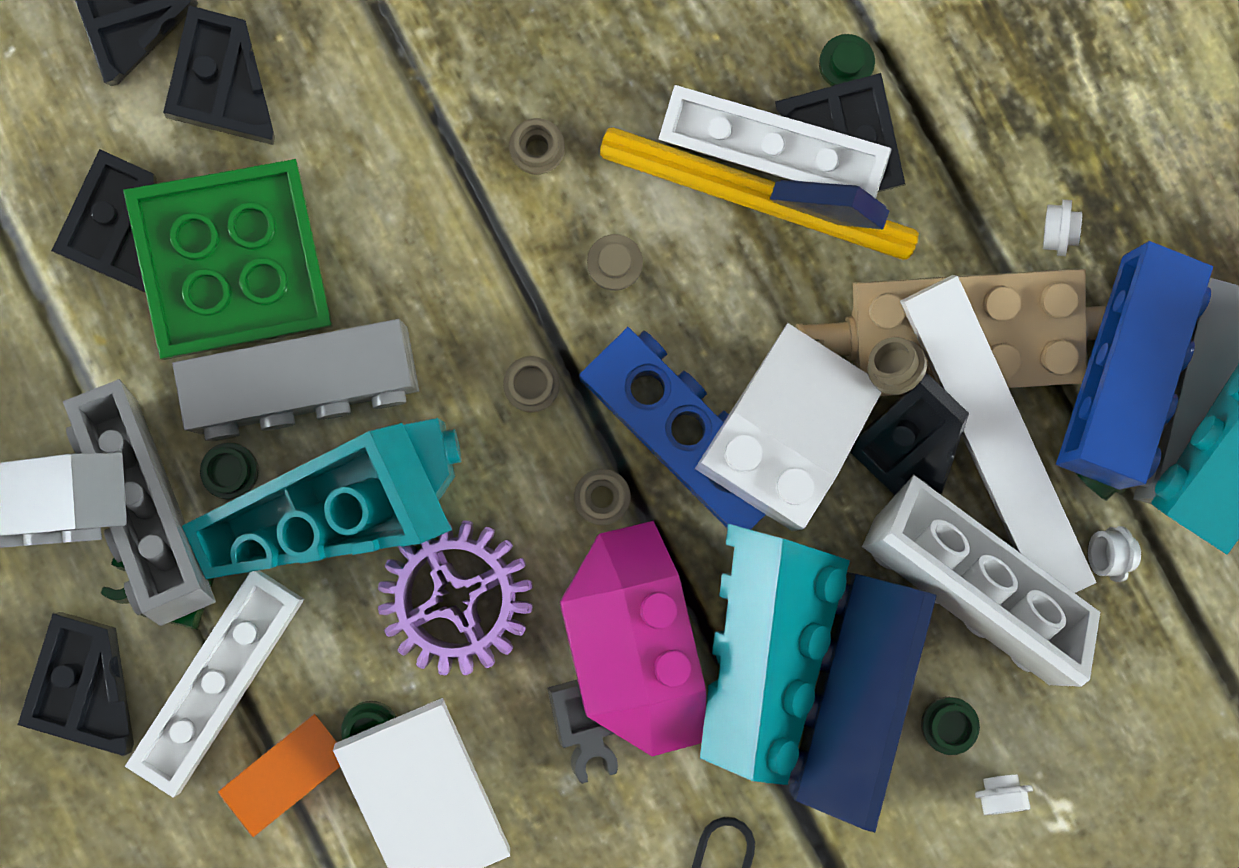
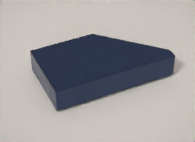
(832, 202)

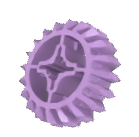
(466, 621)

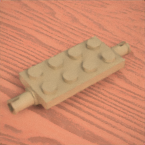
(1029, 318)

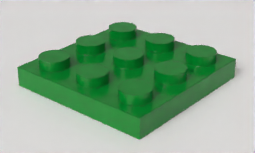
(228, 259)

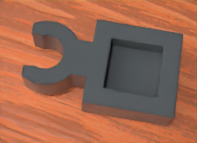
(577, 729)

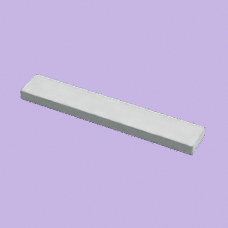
(996, 432)

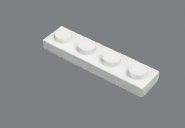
(771, 142)
(214, 683)

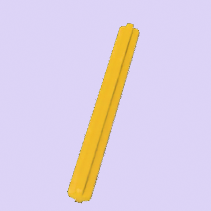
(742, 189)

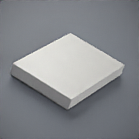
(422, 793)

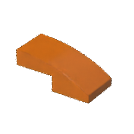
(281, 776)

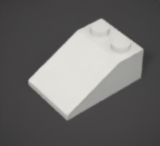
(791, 429)

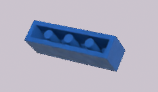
(1136, 367)

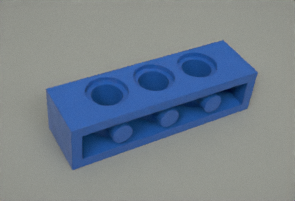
(611, 381)

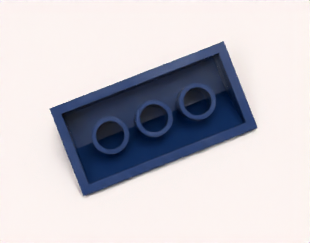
(861, 700)

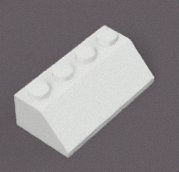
(986, 584)

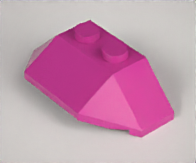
(635, 642)

